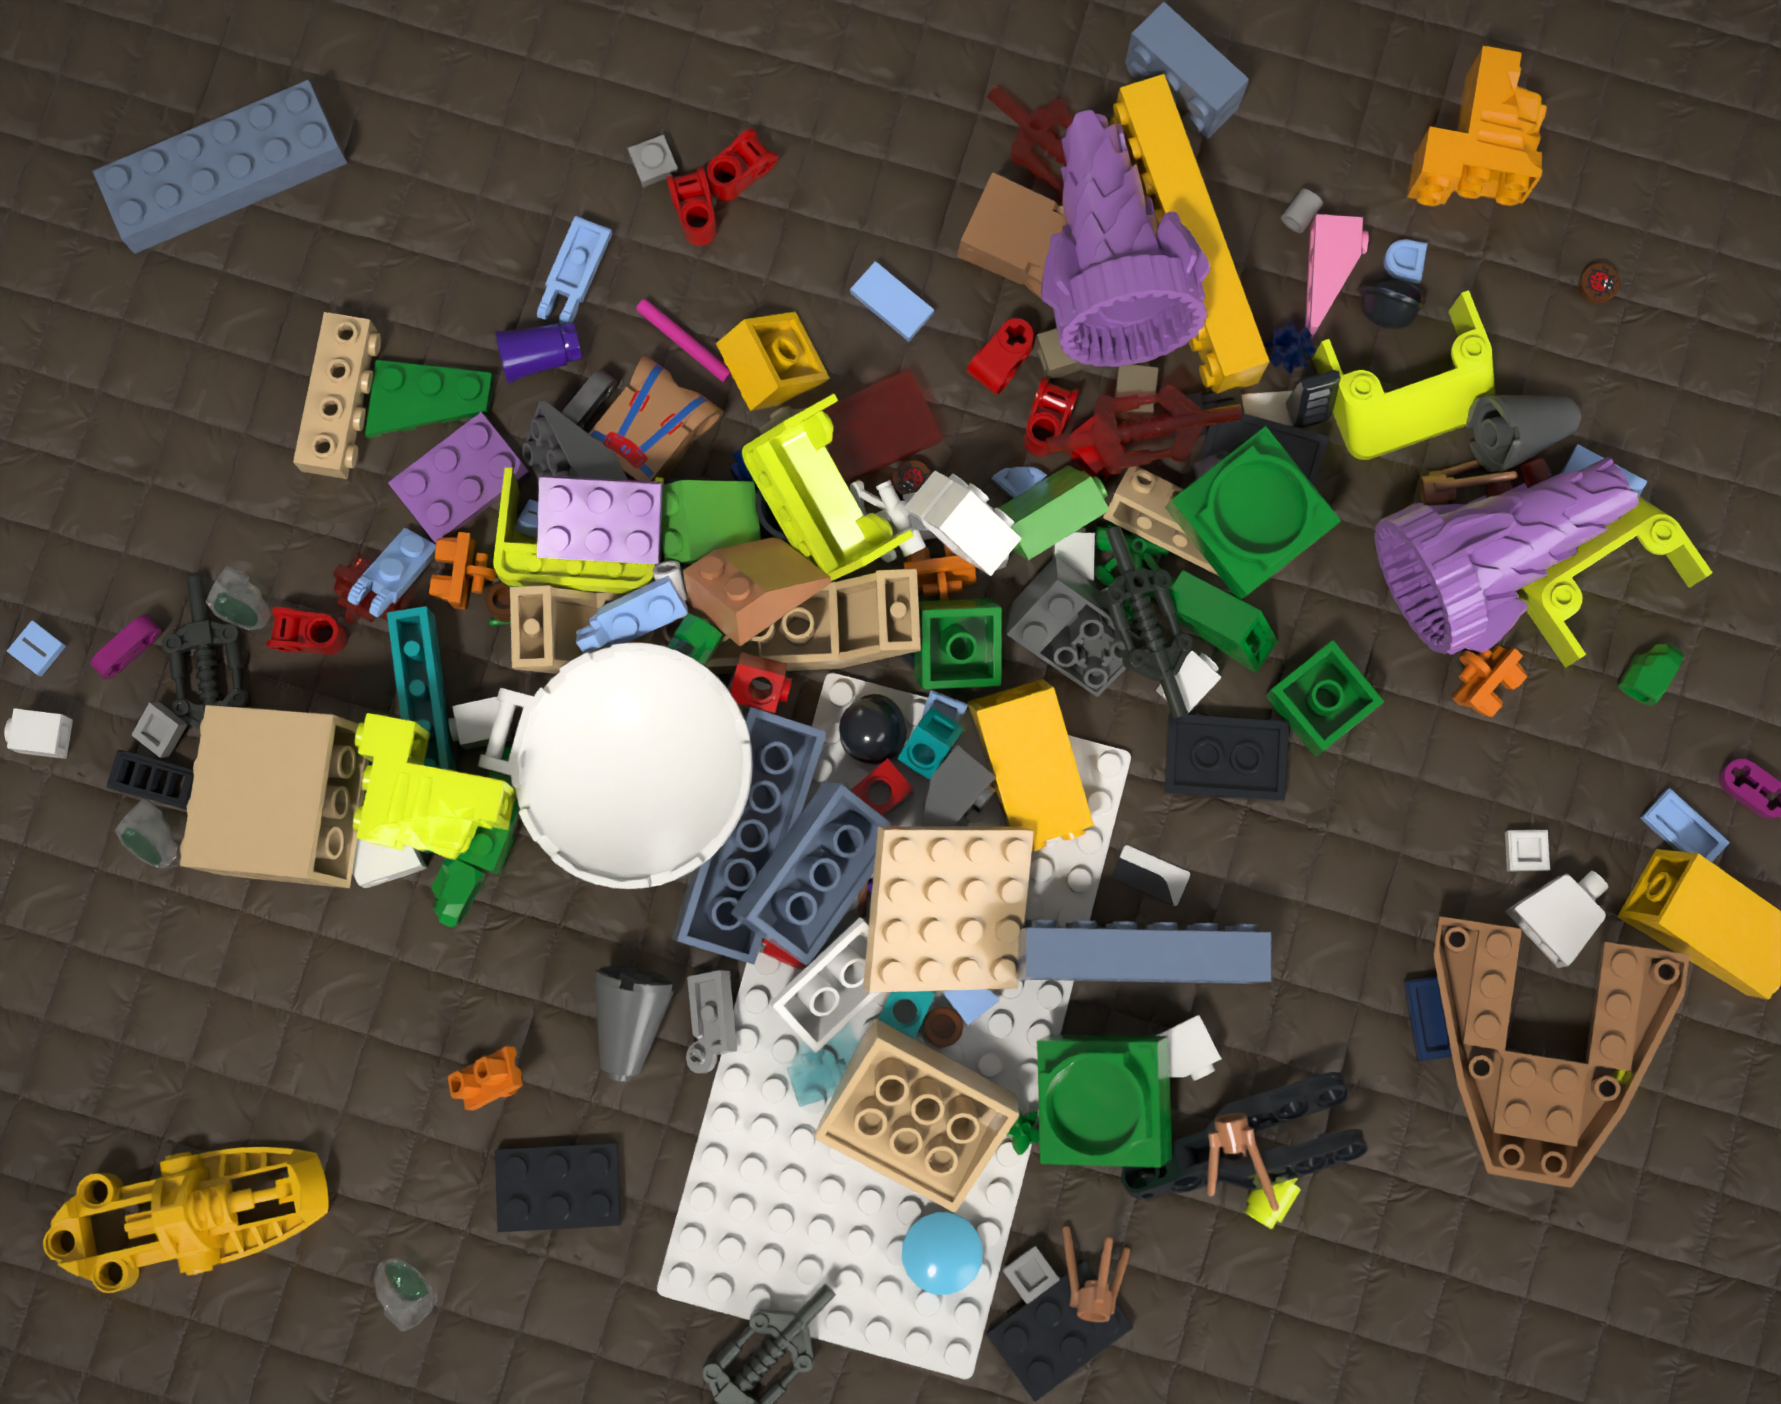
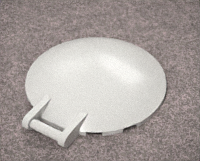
(627, 764)

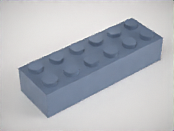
(219, 167)
(781, 777)
(1147, 955)

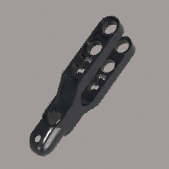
(1191, 1153)

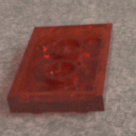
(880, 426)

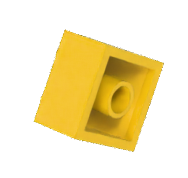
(771, 359)

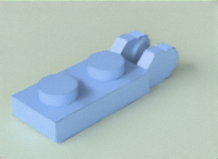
(574, 268)
(394, 571)

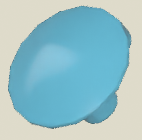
(942, 1253)

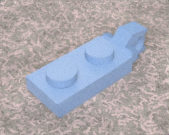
(633, 616)

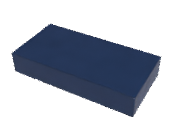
(1427, 1019)

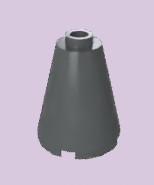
(1519, 427)
(628, 1017)

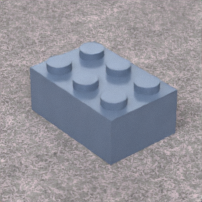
(1199, 77)

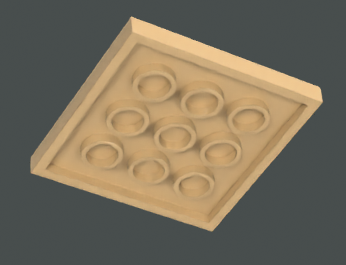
(947, 908)

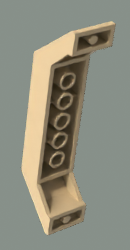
(833, 629)

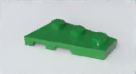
(424, 395)

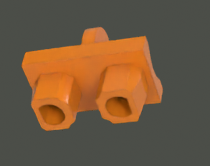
(461, 553)
(942, 574)
(1482, 676)
(486, 1079)

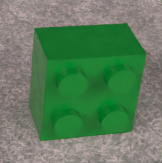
(959, 644)
(1324, 698)

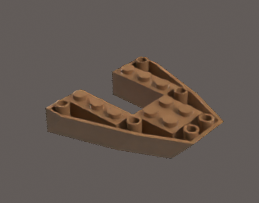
(1536, 1112)

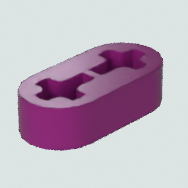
(126, 646)
(1748, 795)

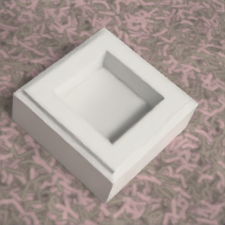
(1527, 850)

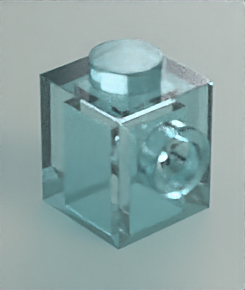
(816, 1076)

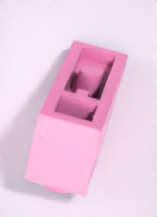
(1333, 253)

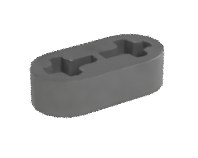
(590, 398)

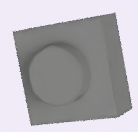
(653, 160)
(159, 729)
(1030, 1274)

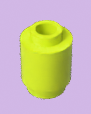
(1260, 1208)

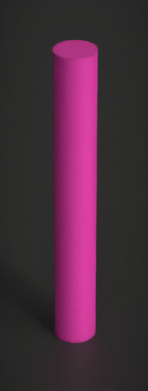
(684, 340)

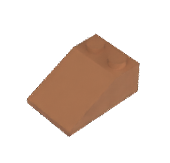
(751, 586)

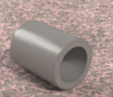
(1301, 210)

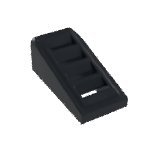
(1313, 399)
(121, 769)

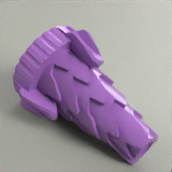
(1112, 274)
(1462, 563)

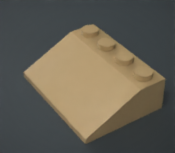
(917, 1116)

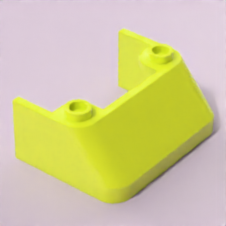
(1391, 421)
(813, 497)
(518, 562)
(1559, 597)

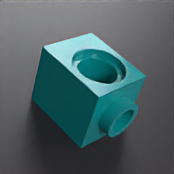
(930, 743)
(922, 1002)

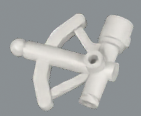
(893, 512)

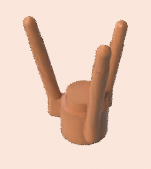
(1440, 487)
(1236, 1137)
(1095, 1300)

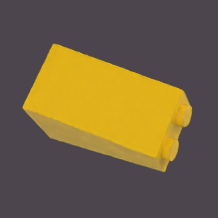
(1032, 761)
(1710, 917)

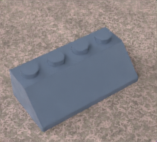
(813, 873)

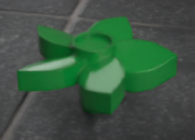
(1023, 1133)

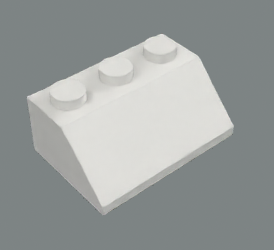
(828, 989)

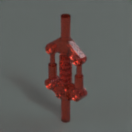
(1035, 129)
(1105, 435)

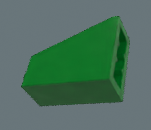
(1223, 620)

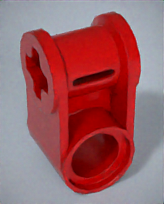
(745, 160)
(693, 200)
(999, 361)
(1049, 411)
(299, 630)

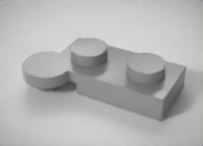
(710, 1019)

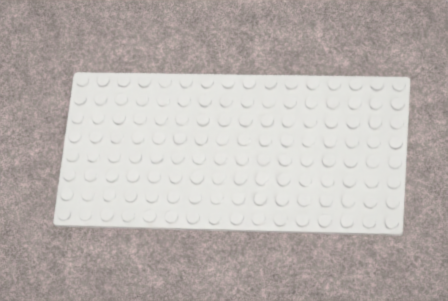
(783, 1213)

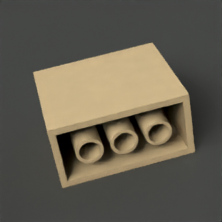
(274, 796)

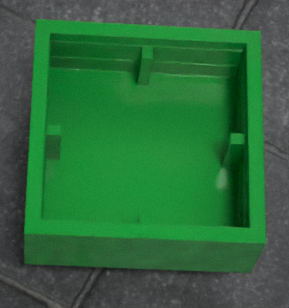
(1252, 513)
(1104, 1100)

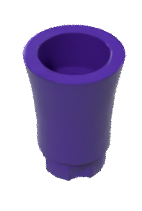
(537, 349)

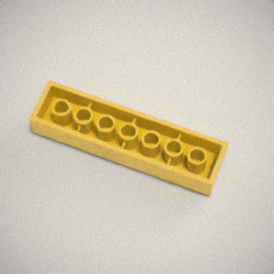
(1170, 176)

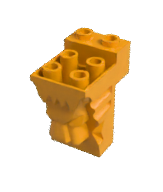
(1494, 140)

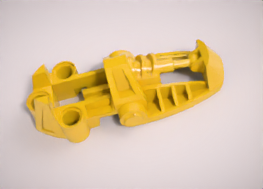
(190, 1213)

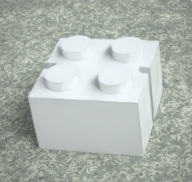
(964, 521)

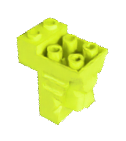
(417, 802)

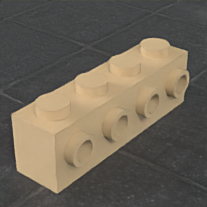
(336, 396)
(1141, 510)

